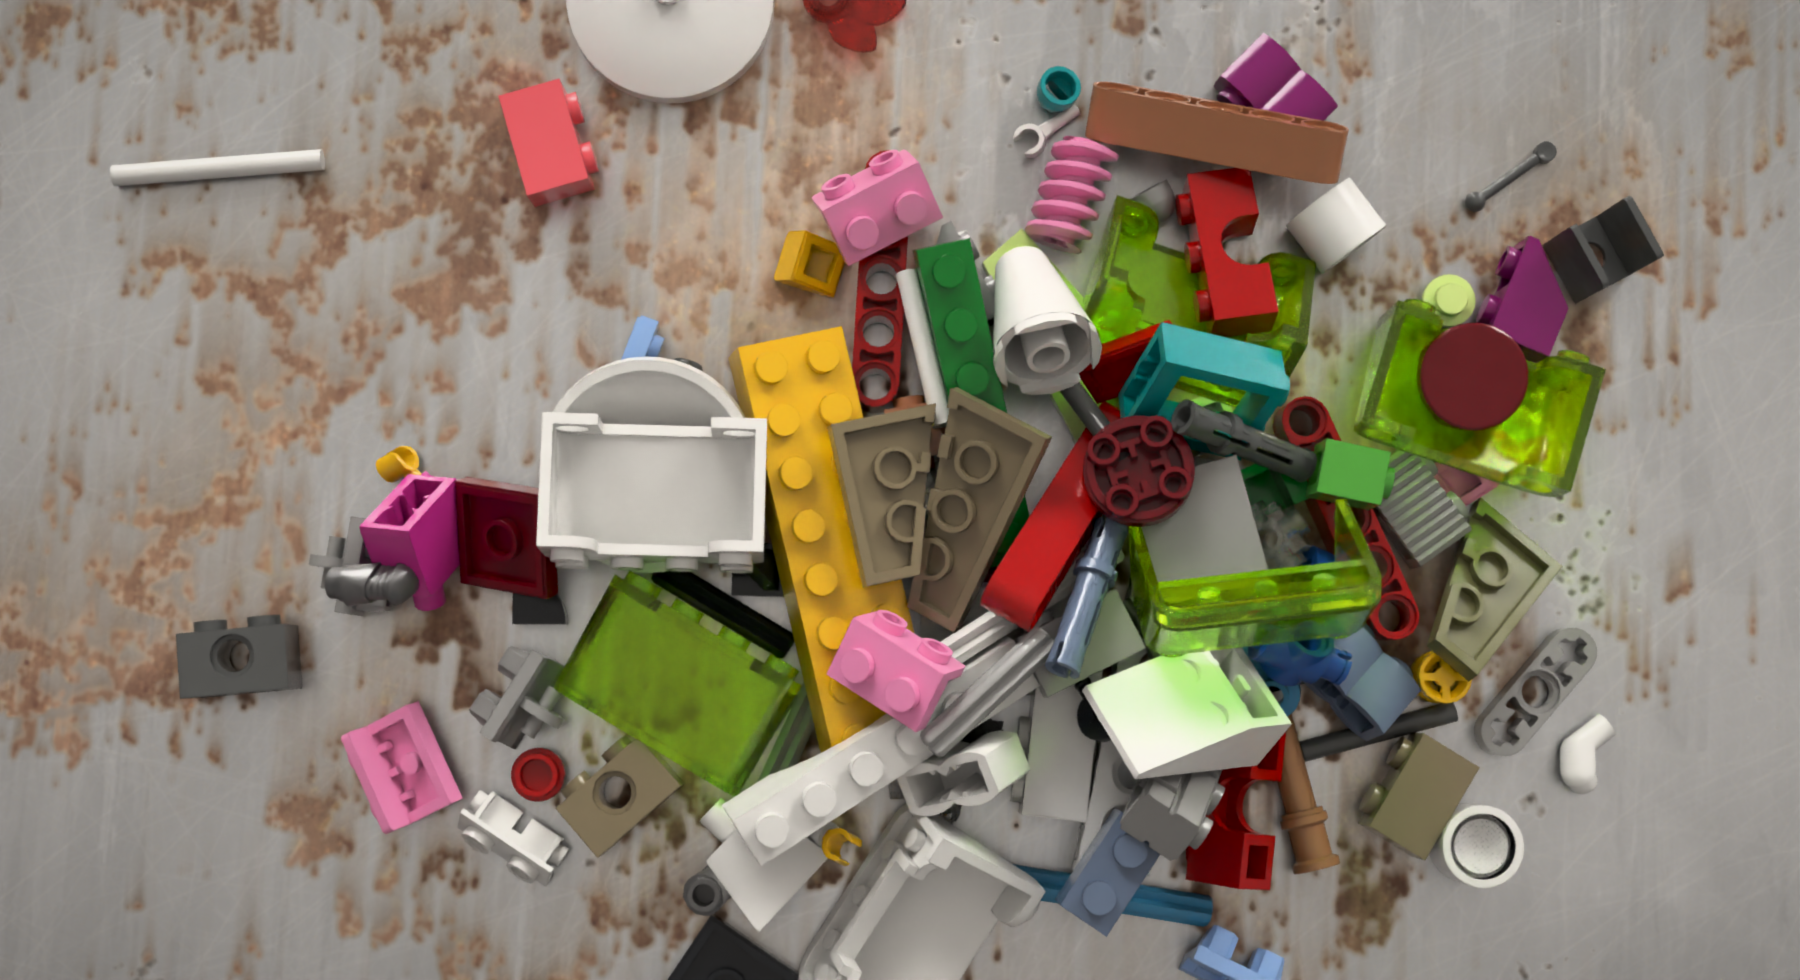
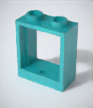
(1208, 358)

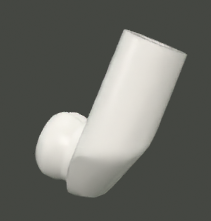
(1578, 754)

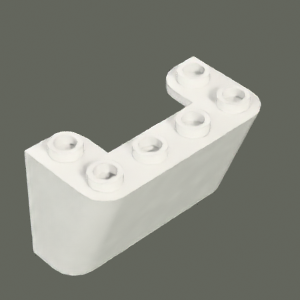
(652, 493)

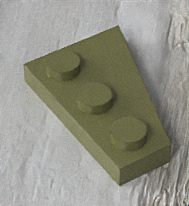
(1488, 590)

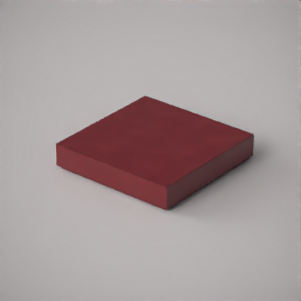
(500, 539)

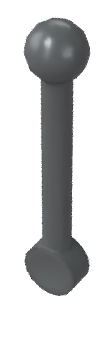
(1542, 154)

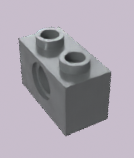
(206, 664)

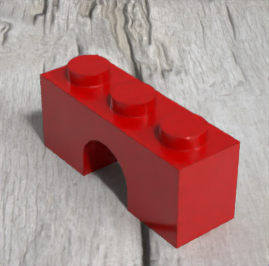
(1231, 294)
(1233, 851)

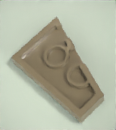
(883, 486)

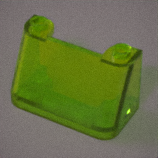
(1148, 283)

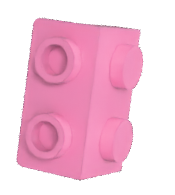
(877, 205)
(894, 667)
(401, 768)

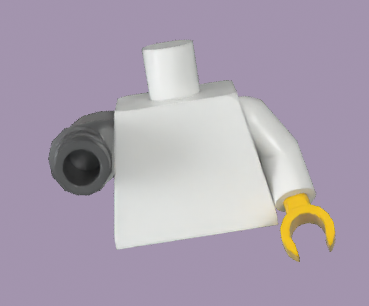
(754, 888)

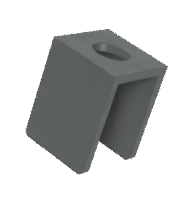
(1620, 236)

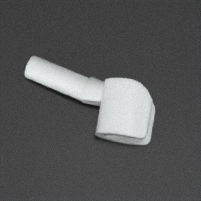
(1045, 130)

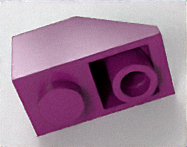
(1526, 300)

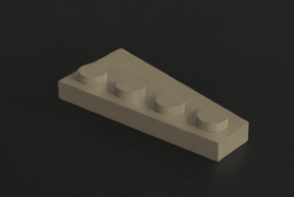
(976, 493)

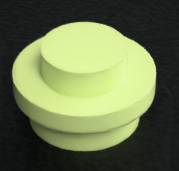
(1452, 299)

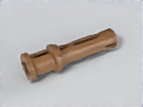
(1303, 817)

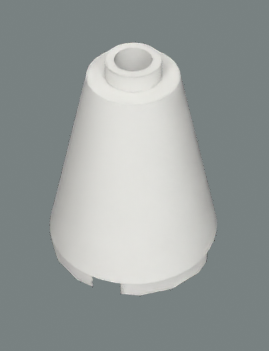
(1039, 326)

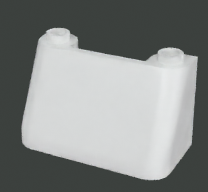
(919, 906)

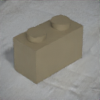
(1416, 794)

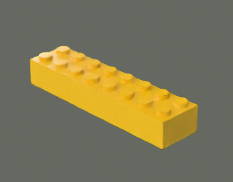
(801, 390)

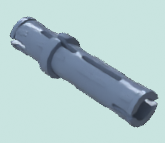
(1093, 579)

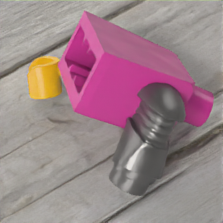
(407, 539)

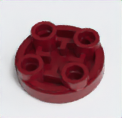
(1472, 377)
(1147, 483)

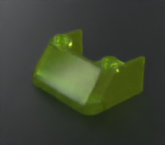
(1261, 604)

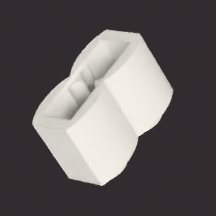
(965, 775)

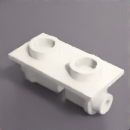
(493, 830)

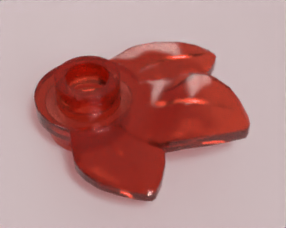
(853, 21)

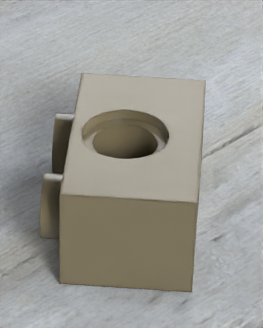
(597, 820)

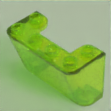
(1529, 451)
(678, 683)

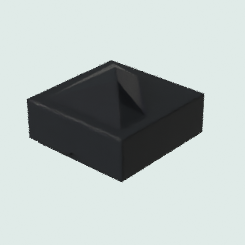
(763, 580)

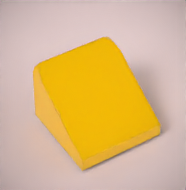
(810, 263)

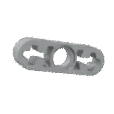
(1549, 653)

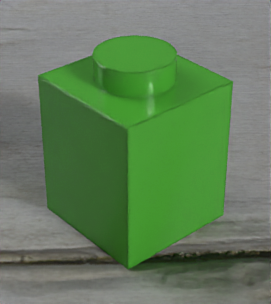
(1351, 474)

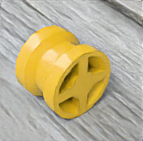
(1451, 683)

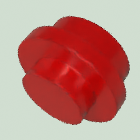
(538, 774)

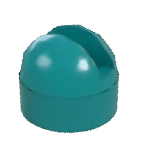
(1063, 84)

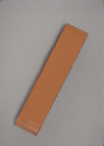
(1216, 132)

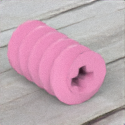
(1069, 192)

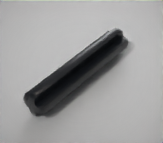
(727, 611)

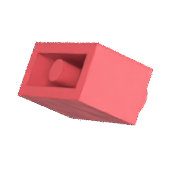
(548, 143)

